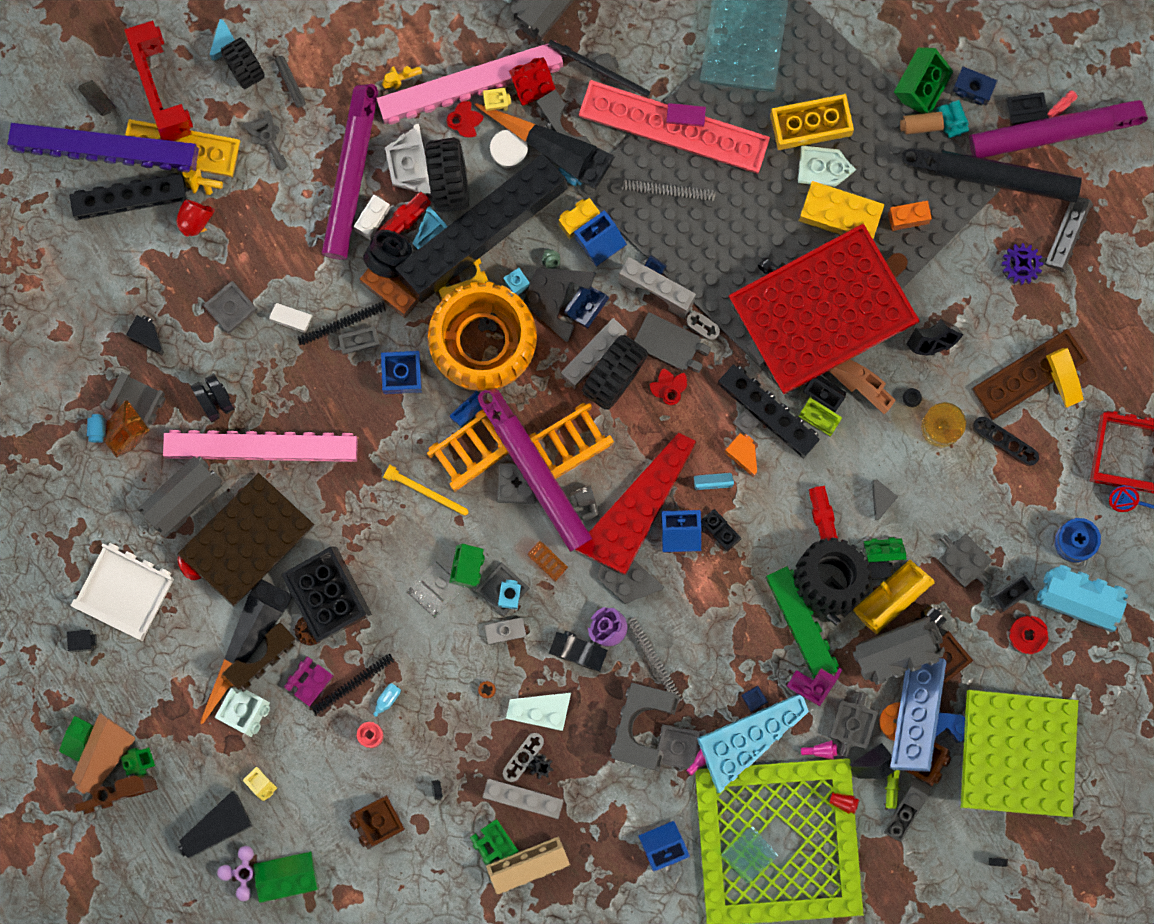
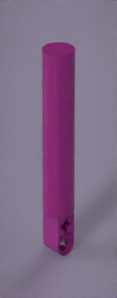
(1057, 129)
(350, 172)
(535, 470)

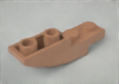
(866, 382)

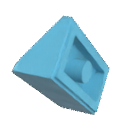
(713, 481)

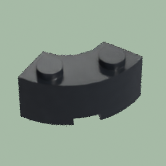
(934, 339)
(572, 649)

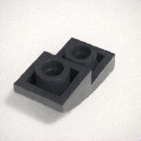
(720, 530)

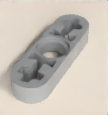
(527, 742)

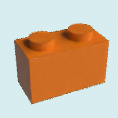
(909, 215)

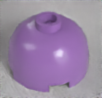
(608, 627)

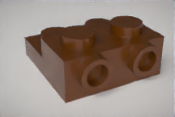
(940, 758)
(376, 822)

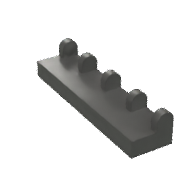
(1068, 234)

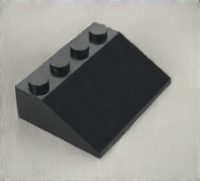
(326, 594)

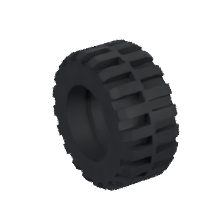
(447, 175)
(614, 372)
(817, 592)

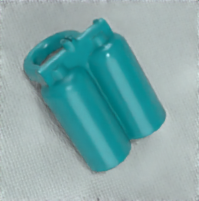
(954, 119)

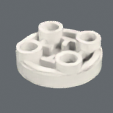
(508, 149)

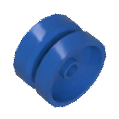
(1072, 550)

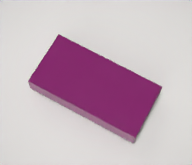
(686, 115)

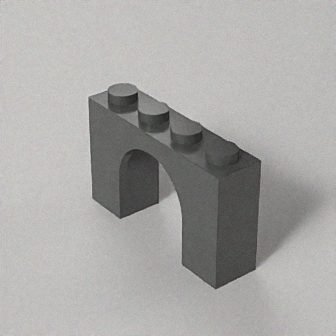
(639, 700)

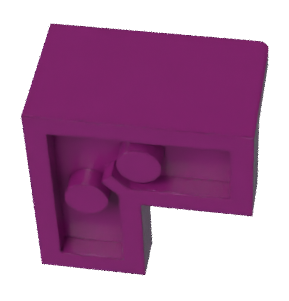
(816, 689)

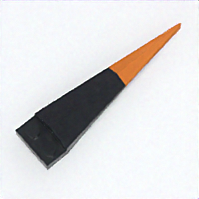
(576, 157)
(260, 614)

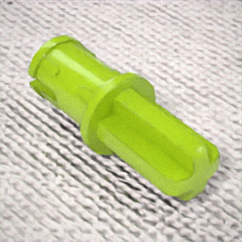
(892, 790)

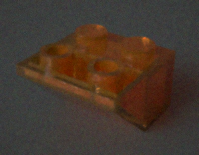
(124, 430)

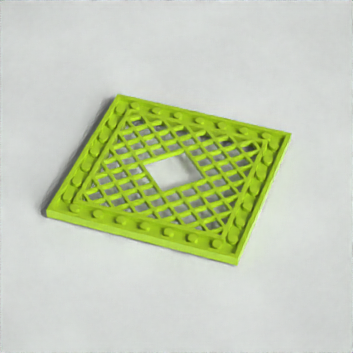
(850, 884)

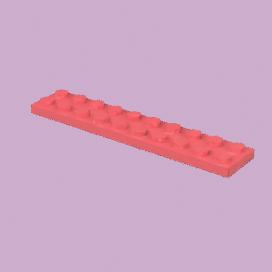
(648, 120)

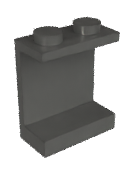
(141, 397)

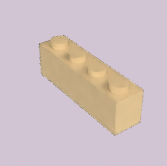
(527, 865)

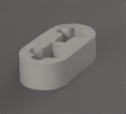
(705, 323)

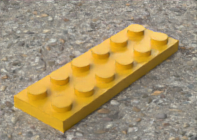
(215, 155)

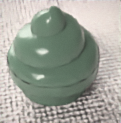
(550, 258)

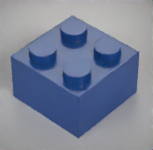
(401, 372)

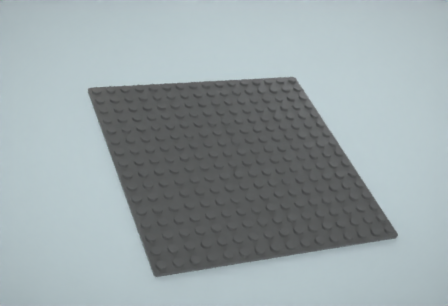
(756, 216)

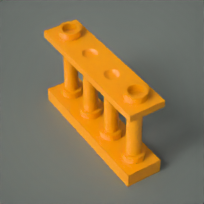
(585, 451)
(473, 468)

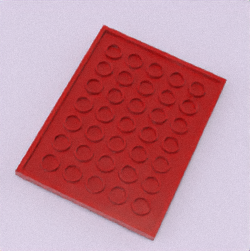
(823, 308)

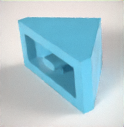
(221, 39)

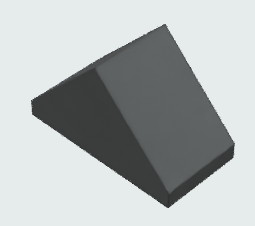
(882, 498)

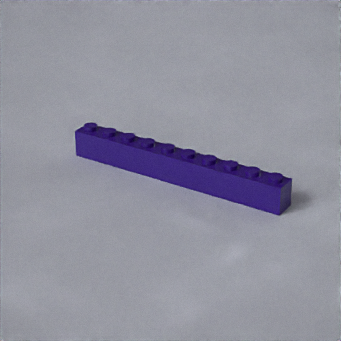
(103, 146)

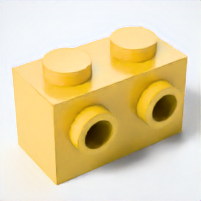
(574, 219)

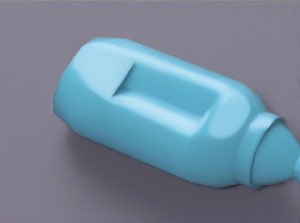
(387, 699)

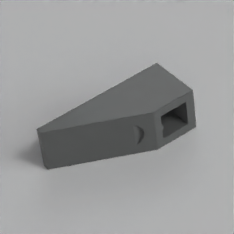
(907, 809)

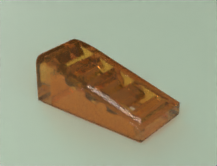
(535, 549)

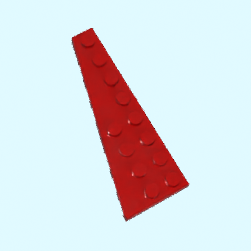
(628, 521)

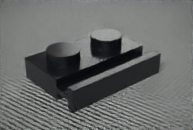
(1026, 108)

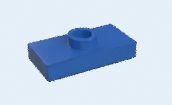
(466, 410)

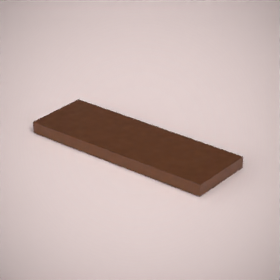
(1025, 376)

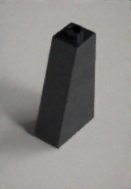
(218, 825)

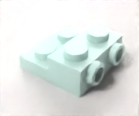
(243, 711)

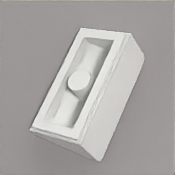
(290, 318)

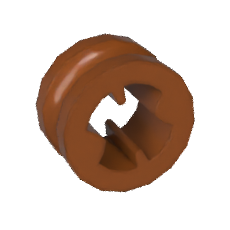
(489, 684)

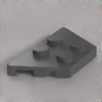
(629, 587)

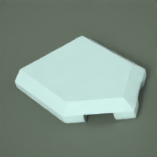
(823, 166)

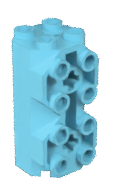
(1083, 599)

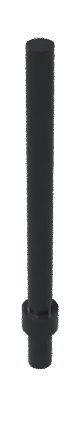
(566, 51)

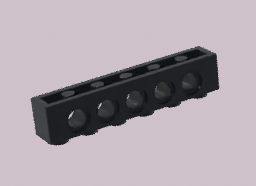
(138, 201)
(757, 409)

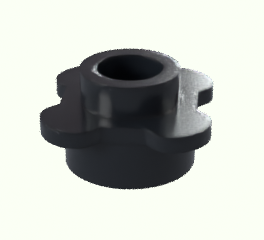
(487, 327)

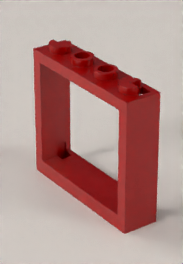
(1111, 480)

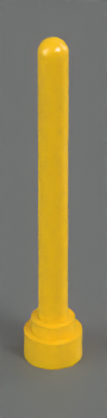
(393, 474)

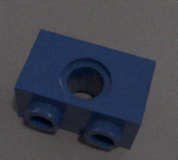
(984, 83)

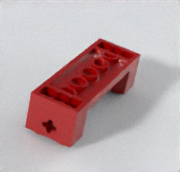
(144, 42)

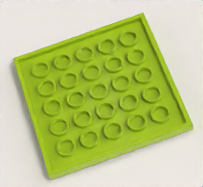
(1019, 753)

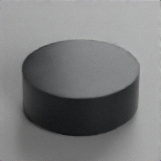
(436, 789)
(998, 862)

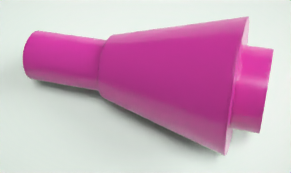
(824, 750)
(698, 762)

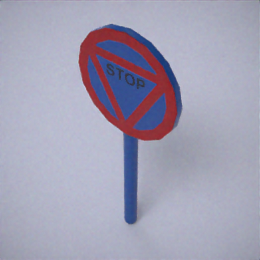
(1125, 499)

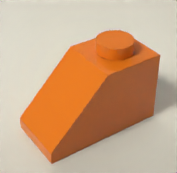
(743, 453)

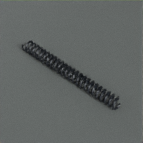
(341, 322)
(352, 684)

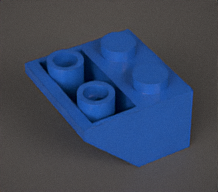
(600, 238)
(681, 531)
(663, 846)

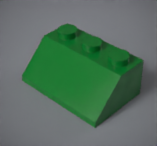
(924, 80)
(285, 877)

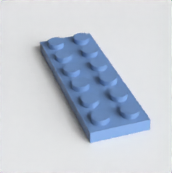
(918, 717)

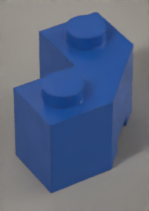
(953, 724)

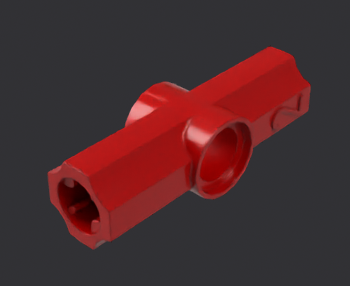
(407, 214)
(822, 513)

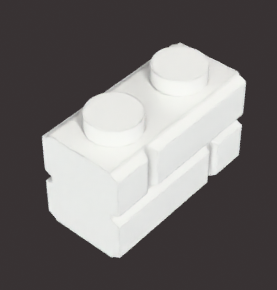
(372, 217)

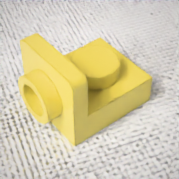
(496, 99)
(260, 784)

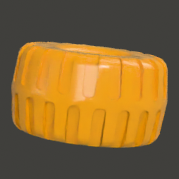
(467, 305)

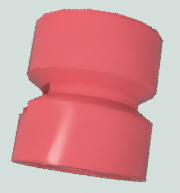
(370, 735)

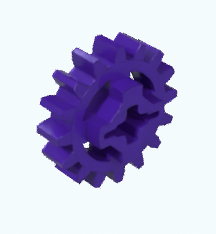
(1016, 258)

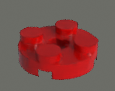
(1039, 633)

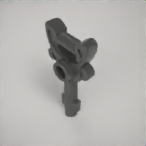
(267, 137)

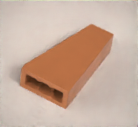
(101, 754)

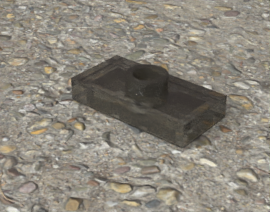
(97, 98)

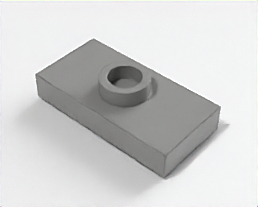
(505, 631)

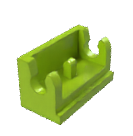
(820, 417)

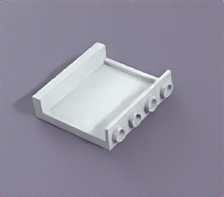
(123, 591)

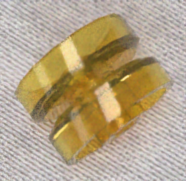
(937, 415)

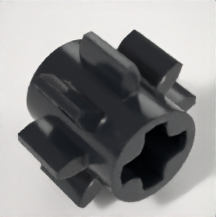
(535, 766)

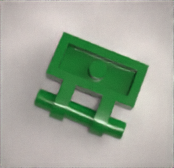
(884, 550)
(499, 841)

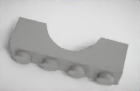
(585, 361)
(523, 798)

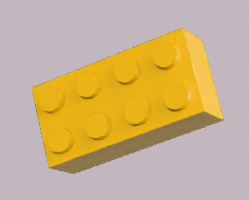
(811, 122)
(839, 210)

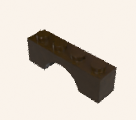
(241, 674)

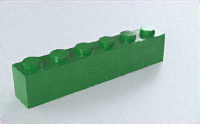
(801, 623)

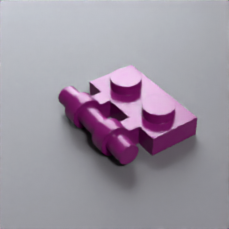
(312, 685)

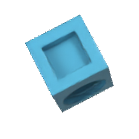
(516, 281)
(509, 603)

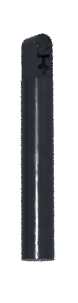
(999, 174)

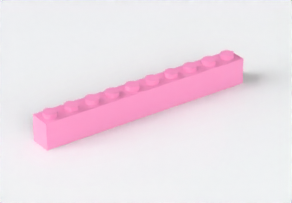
(460, 85)
(260, 447)

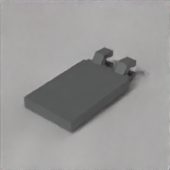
(671, 343)

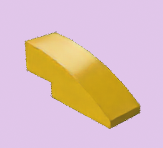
(1065, 377)

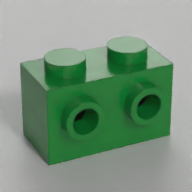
(467, 566)

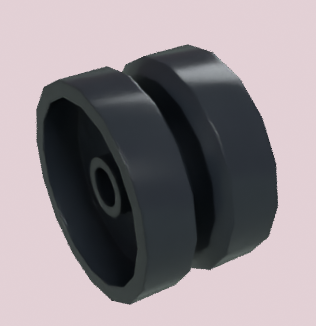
(386, 252)
(213, 397)

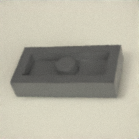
(358, 340)

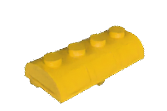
(893, 596)

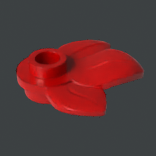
(467, 119)
(669, 384)

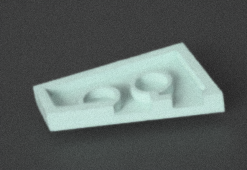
(542, 711)

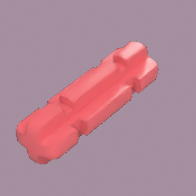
(1063, 104)

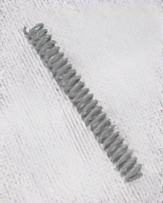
(666, 190)
(659, 671)

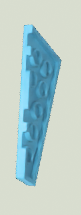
(744, 741)

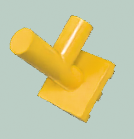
(394, 80)
(194, 180)

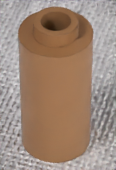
(922, 123)

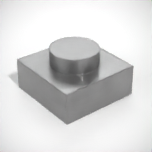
(746, 422)

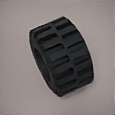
(242, 63)

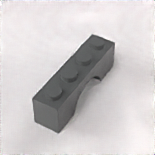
(552, 108)

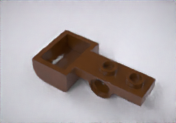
(125, 788)

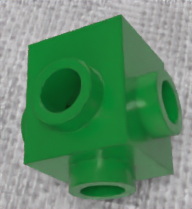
(138, 761)

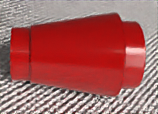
(845, 802)

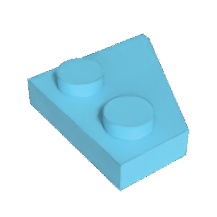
(429, 228)

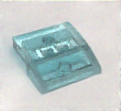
(749, 855)

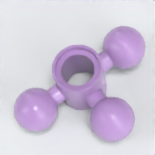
(225, 873)

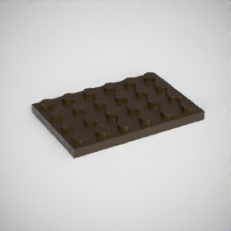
(245, 540)

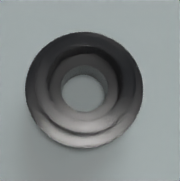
(918, 397)

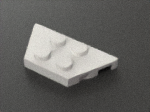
(408, 162)

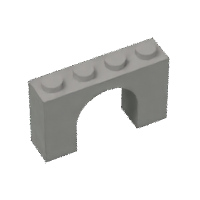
(677, 297)

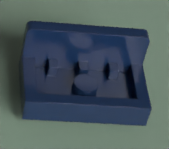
(586, 305)

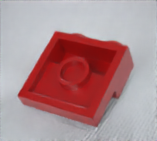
(532, 80)

